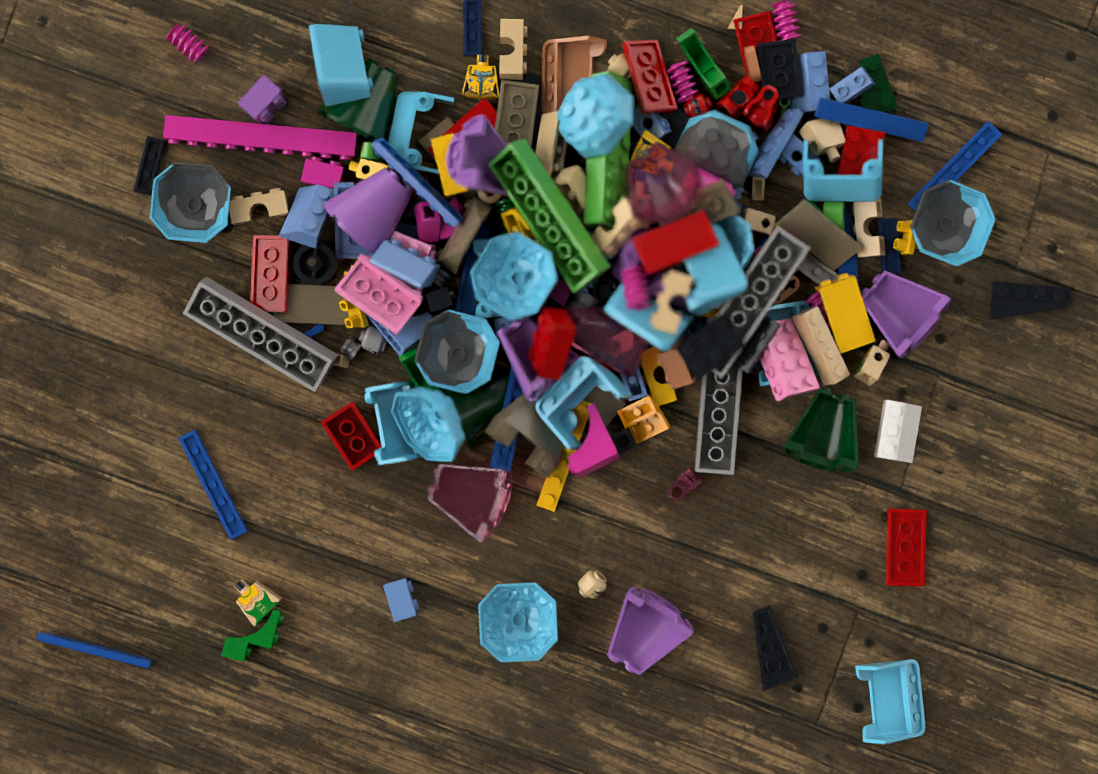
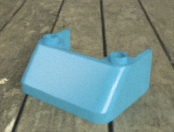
(403, 121)
(842, 187)
(640, 320)
(565, 394)

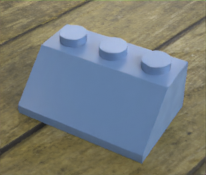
(813, 81)
(307, 215)
(406, 263)

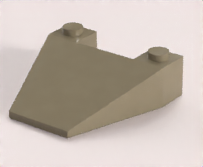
(453, 254)
(523, 419)

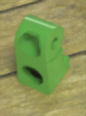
(368, 152)

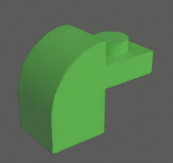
(835, 212)

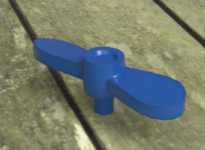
(315, 330)

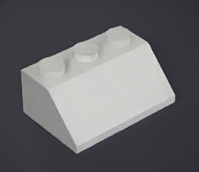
(898, 431)

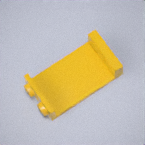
(846, 312)

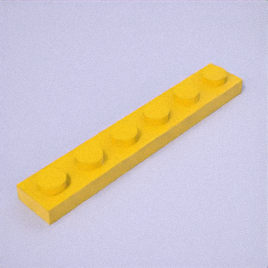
(554, 484)

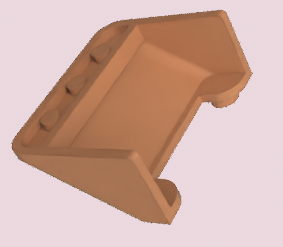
(564, 64)

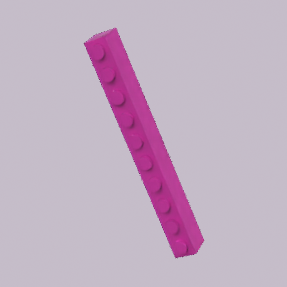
(260, 136)

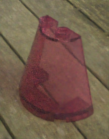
(662, 185)
(607, 339)
(471, 496)

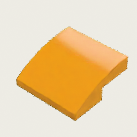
(643, 419)

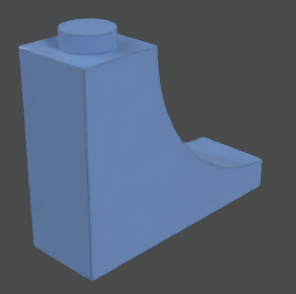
(408, 337)

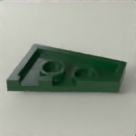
(880, 95)

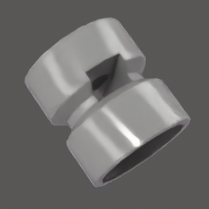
(582, 300)

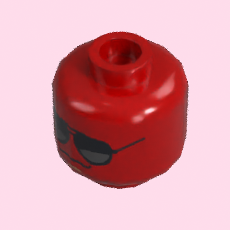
(697, 105)

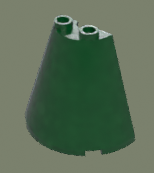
(368, 115)
(480, 406)
(826, 433)

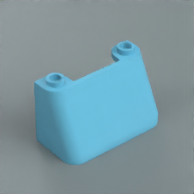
(340, 63)

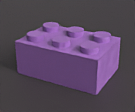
(263, 100)

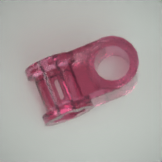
(684, 484)

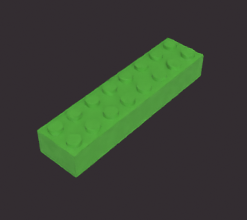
(607, 177)
(549, 215)

